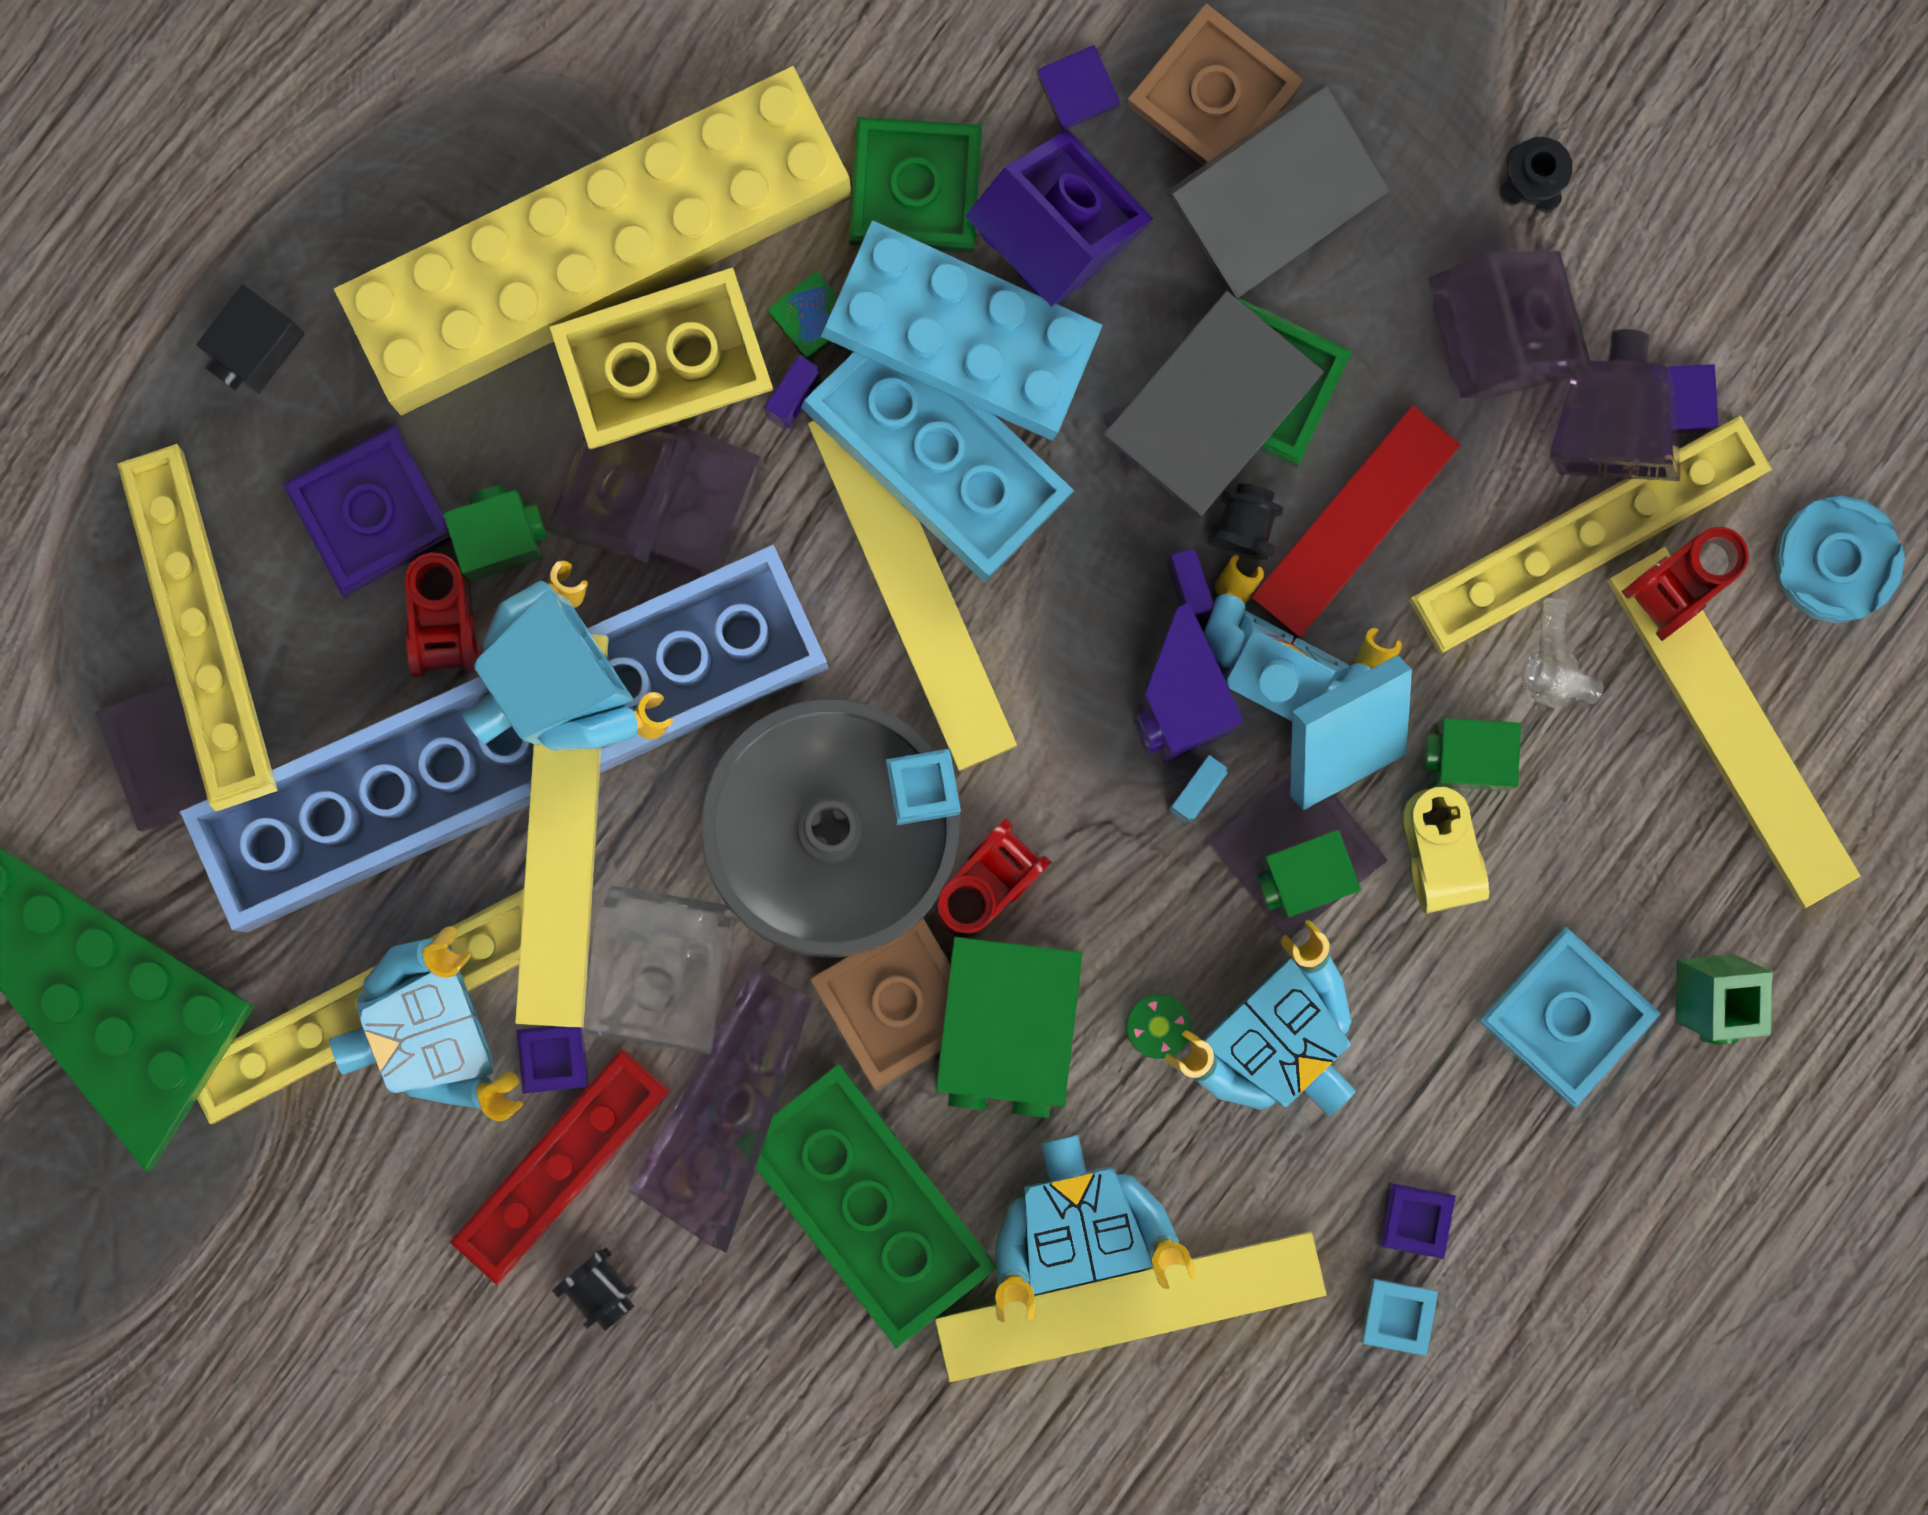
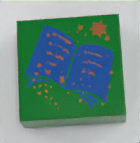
(804, 314)

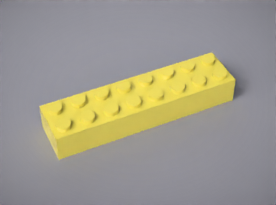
(595, 240)

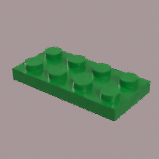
(870, 1207)

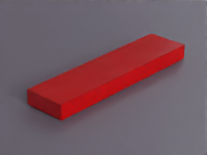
(1355, 522)
(559, 1166)

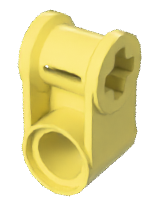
(1444, 864)

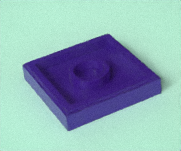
(368, 510)

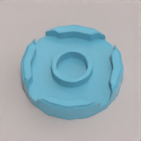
(1838, 559)

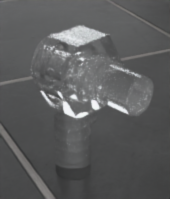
(1553, 671)

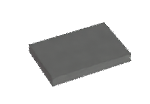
(1278, 190)
(1213, 404)

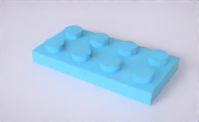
(962, 331)
(940, 460)

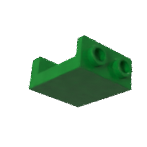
(1009, 1025)

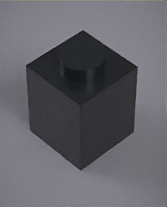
(248, 341)

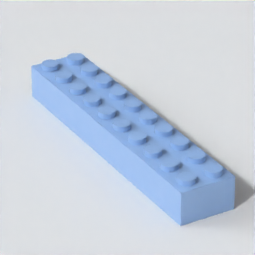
(432, 780)

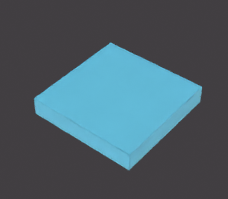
(1350, 732)
(1569, 1017)

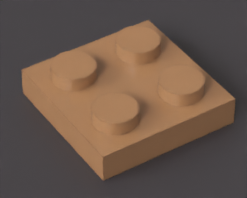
(1213, 87)
(890, 1003)

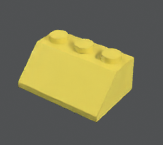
(661, 358)

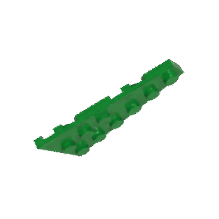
(112, 1007)

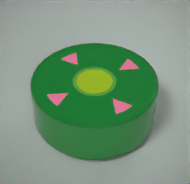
(1157, 1025)

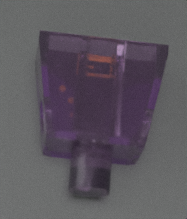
(1619, 416)

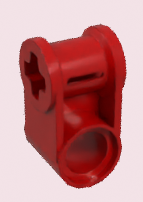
(1680, 586)
(439, 621)
(992, 878)

